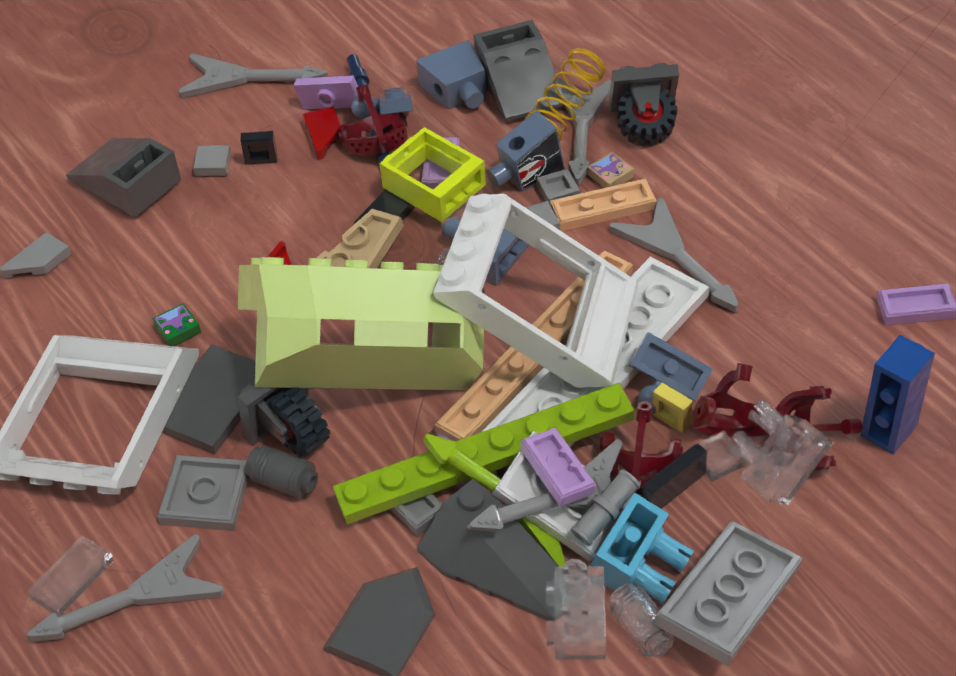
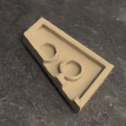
(366, 240)

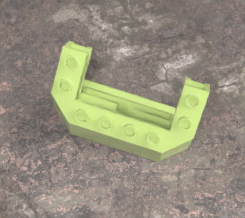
(389, 328)

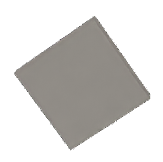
(204, 493)

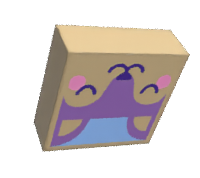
(610, 171)

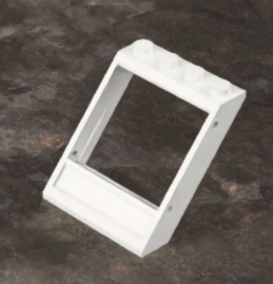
(603, 307)
(98, 359)

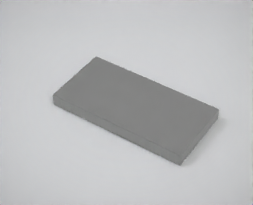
(728, 592)

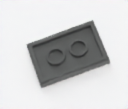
(209, 399)

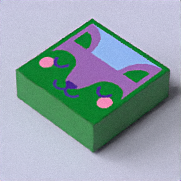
(176, 325)

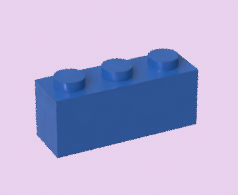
(896, 393)

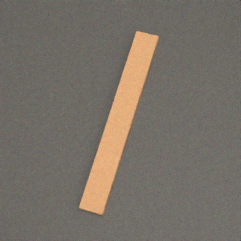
(513, 369)

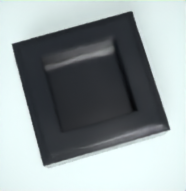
(259, 147)

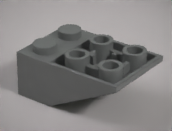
(517, 69)
(128, 173)

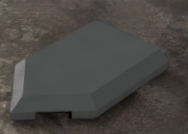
(384, 623)

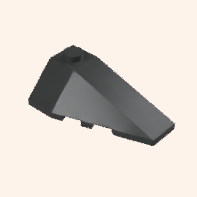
(495, 562)

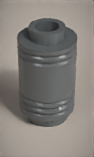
(281, 471)

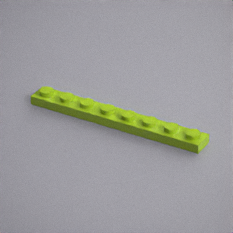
(490, 449)

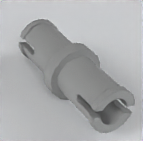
(605, 507)

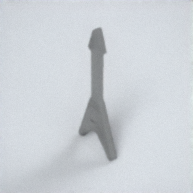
(224, 75)
(584, 118)
(665, 240)
(598, 469)
(160, 584)

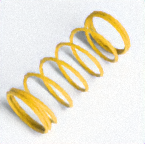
(582, 75)

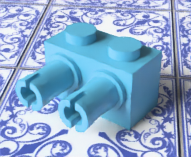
(634, 535)

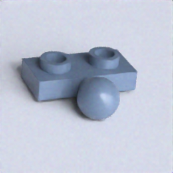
(393, 101)
(668, 366)

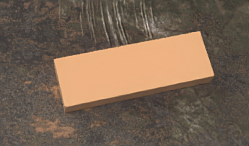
(604, 204)

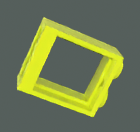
(449, 195)

